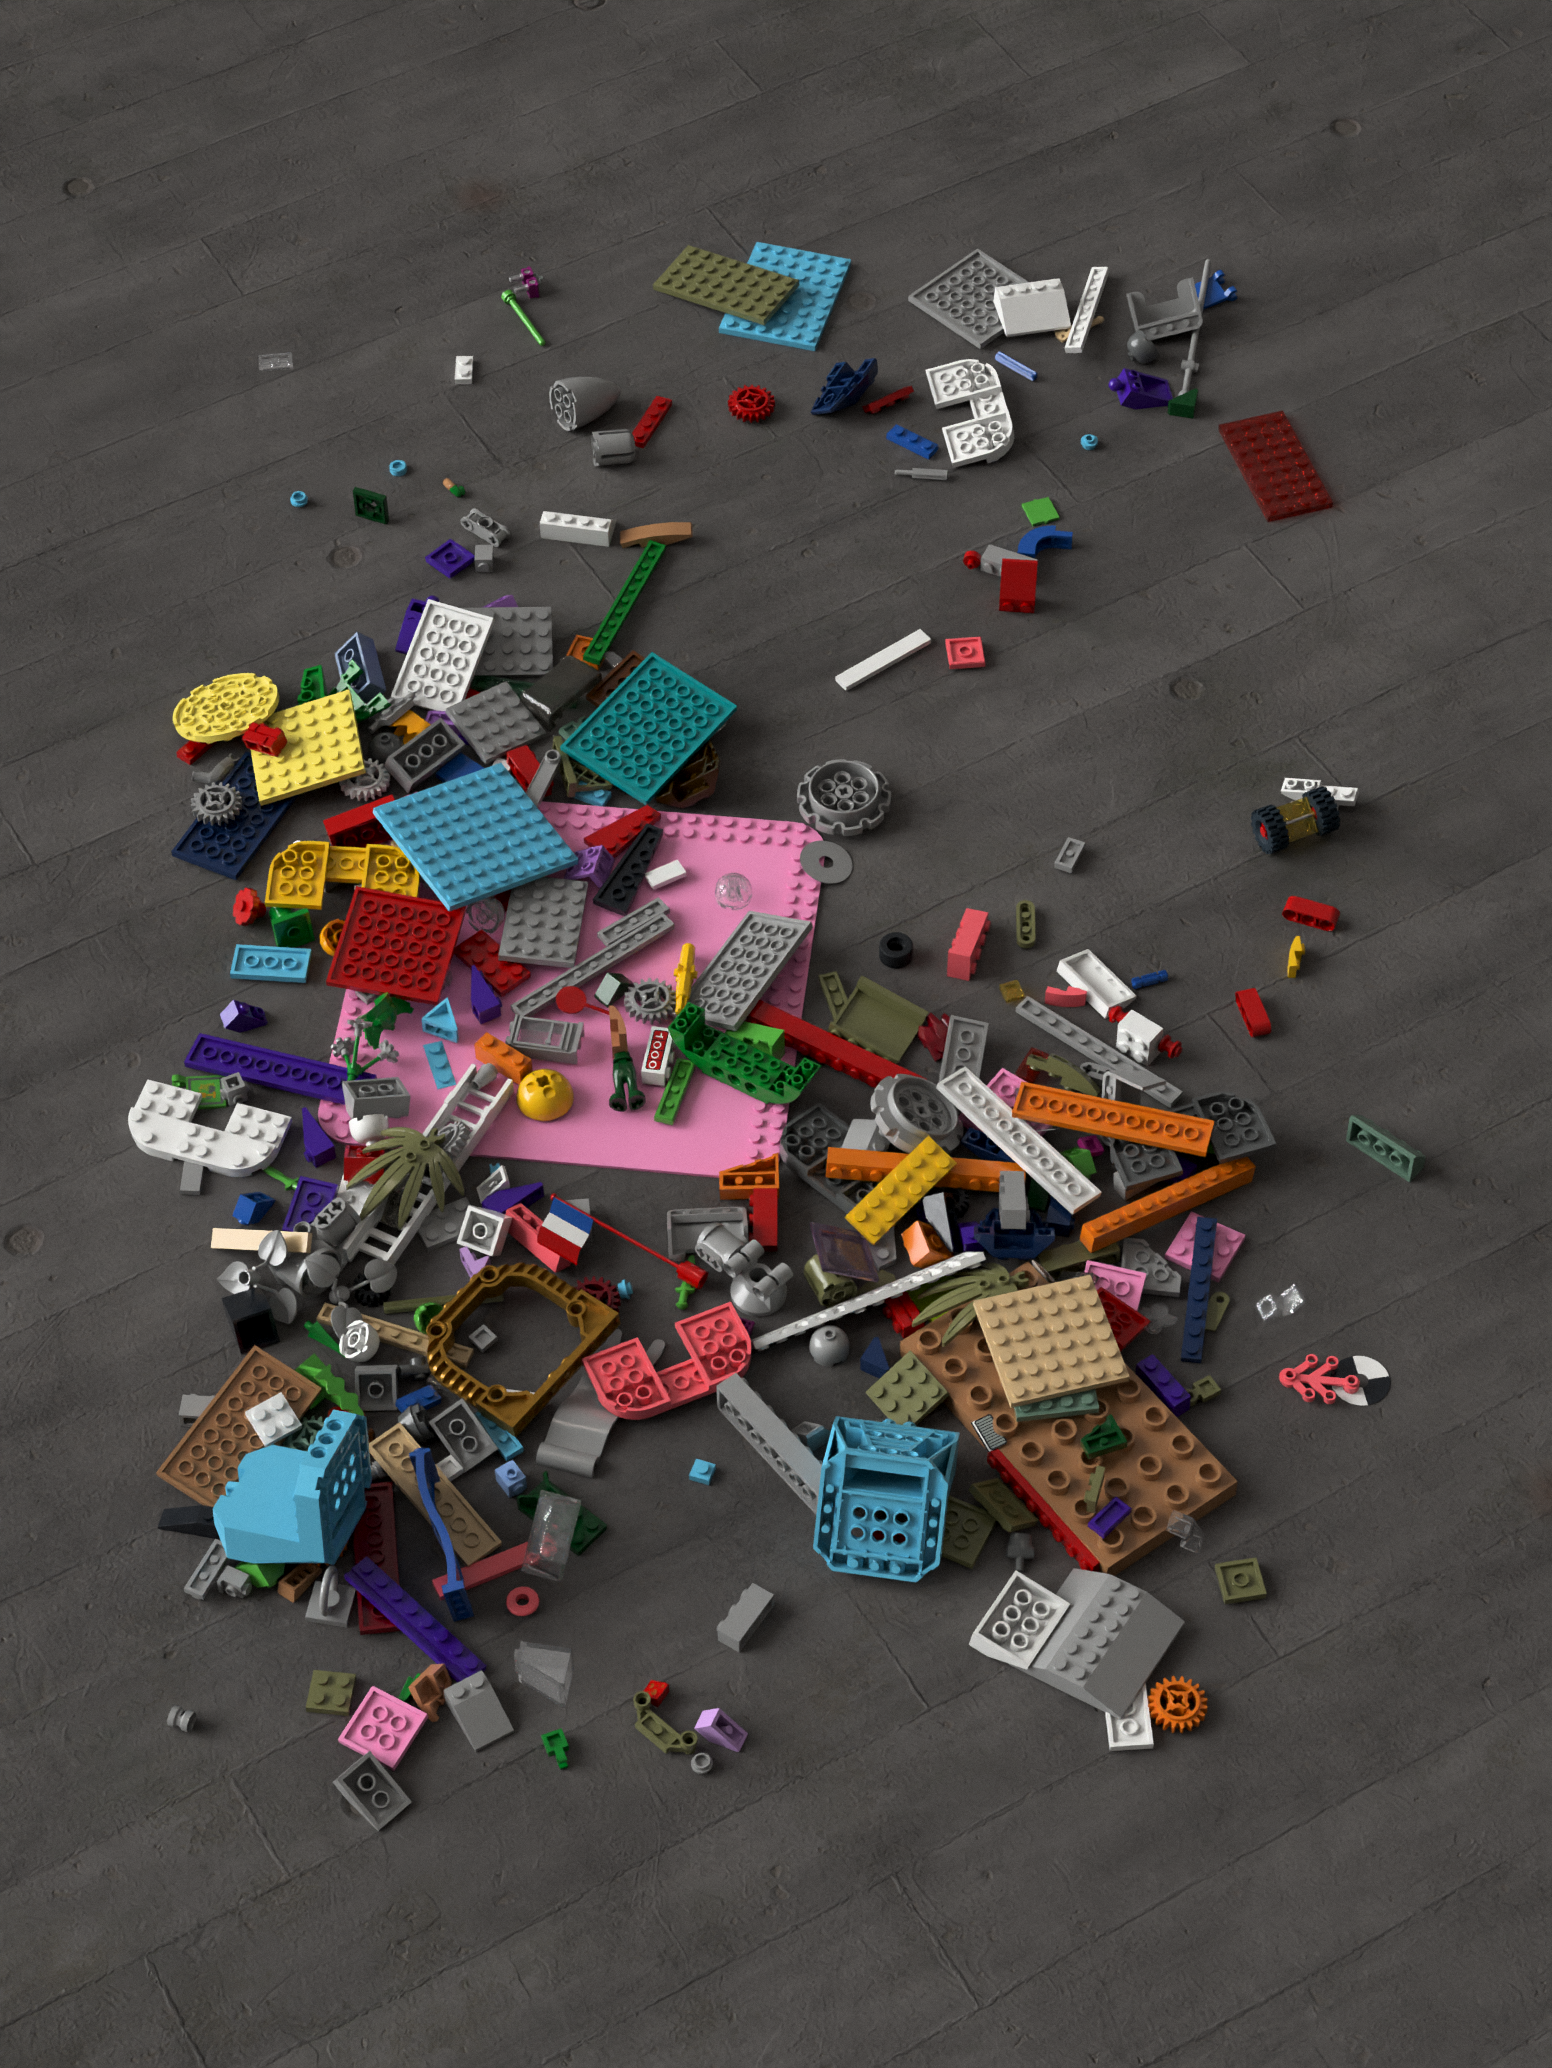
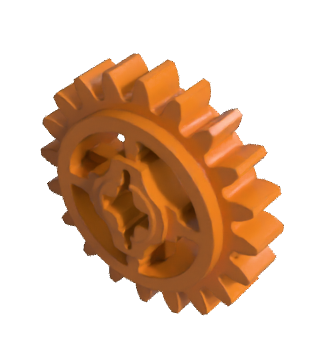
(1177, 1711)

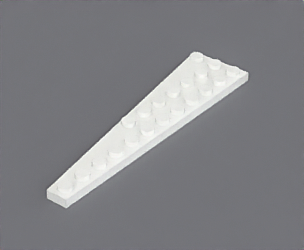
(873, 1297)

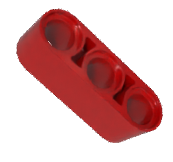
(1311, 913)
(1253, 1012)

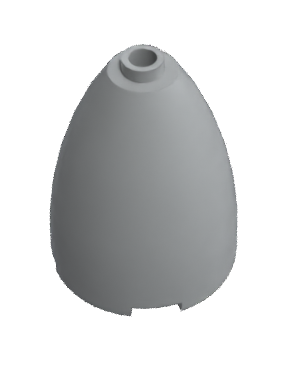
(582, 400)

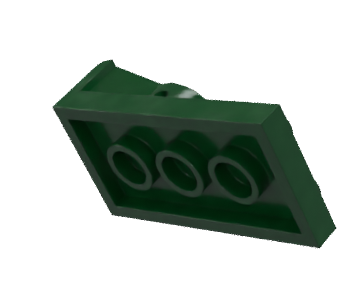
(587, 1527)

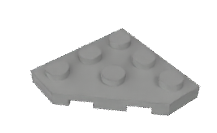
(1159, 1276)

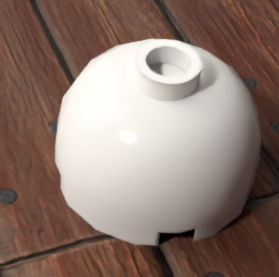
(369, 1128)
(359, 1342)

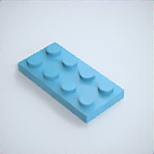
(270, 963)

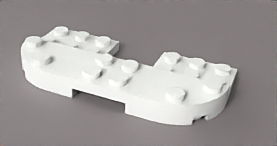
(991, 430)
(164, 1130)

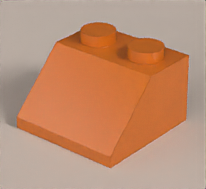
(924, 1245)

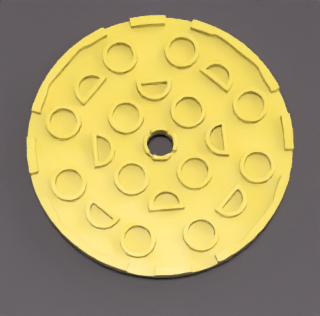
(225, 707)

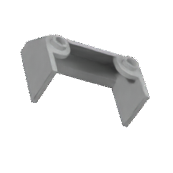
(1127, 1087)

